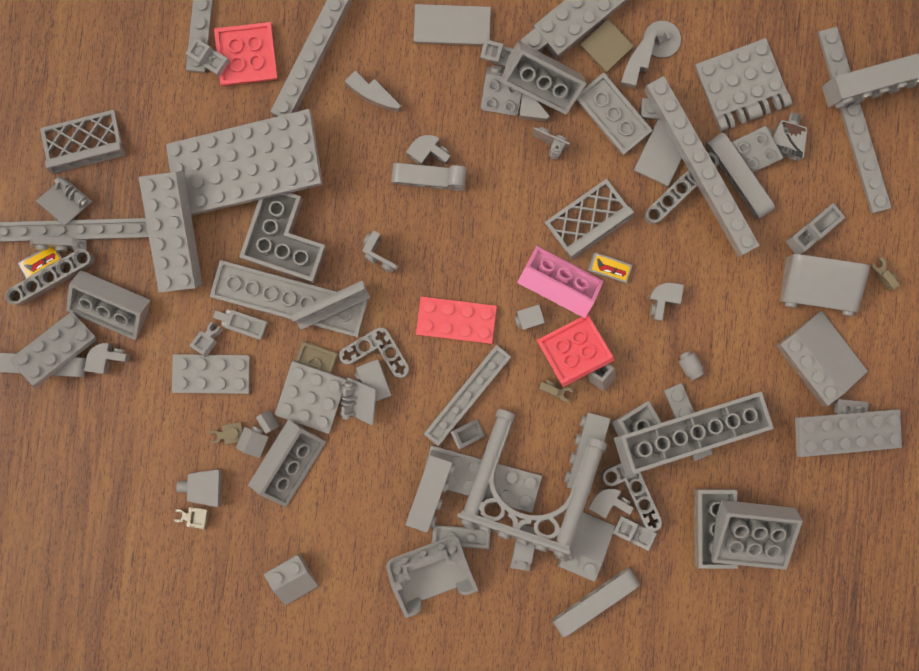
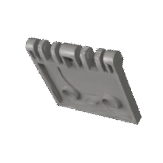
(741, 81)

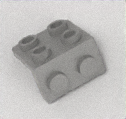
(498, 96)
(371, 242)

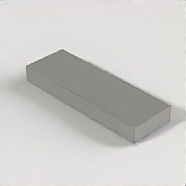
(467, 537)

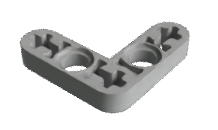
(375, 344)

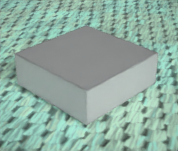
(267, 421)

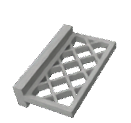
(82, 157)
(600, 231)
(330, 305)

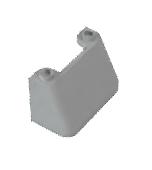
(823, 283)
(428, 573)

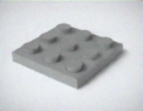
(310, 396)

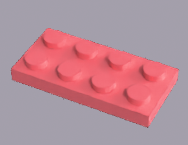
(456, 320)

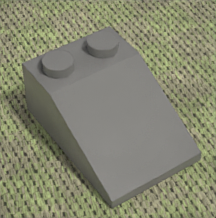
(589, 547)

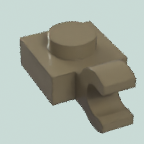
(886, 277)
(550, 387)

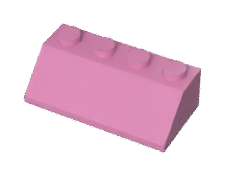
(560, 282)

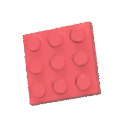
(249, 52)
(575, 350)

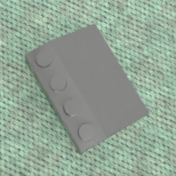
(822, 359)
(755, 534)

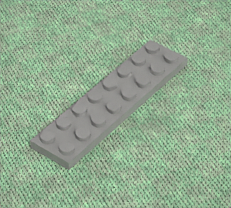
(279, 296)

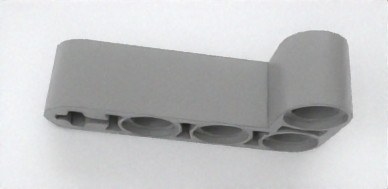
(429, 176)
(637, 496)

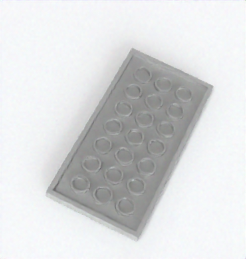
(248, 162)

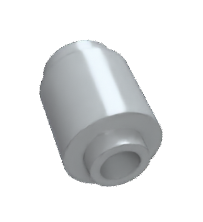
(691, 365)

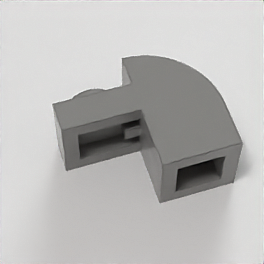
(426, 146)
(664, 293)
(100, 355)
(604, 500)
(523, 555)

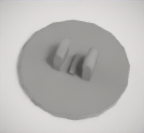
(666, 39)

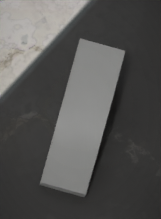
(639, 61)
(372, 92)
(815, 229)

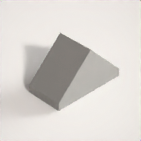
(532, 110)
(467, 433)

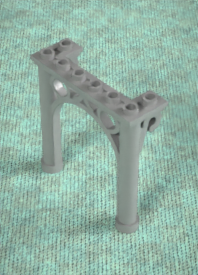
(573, 506)

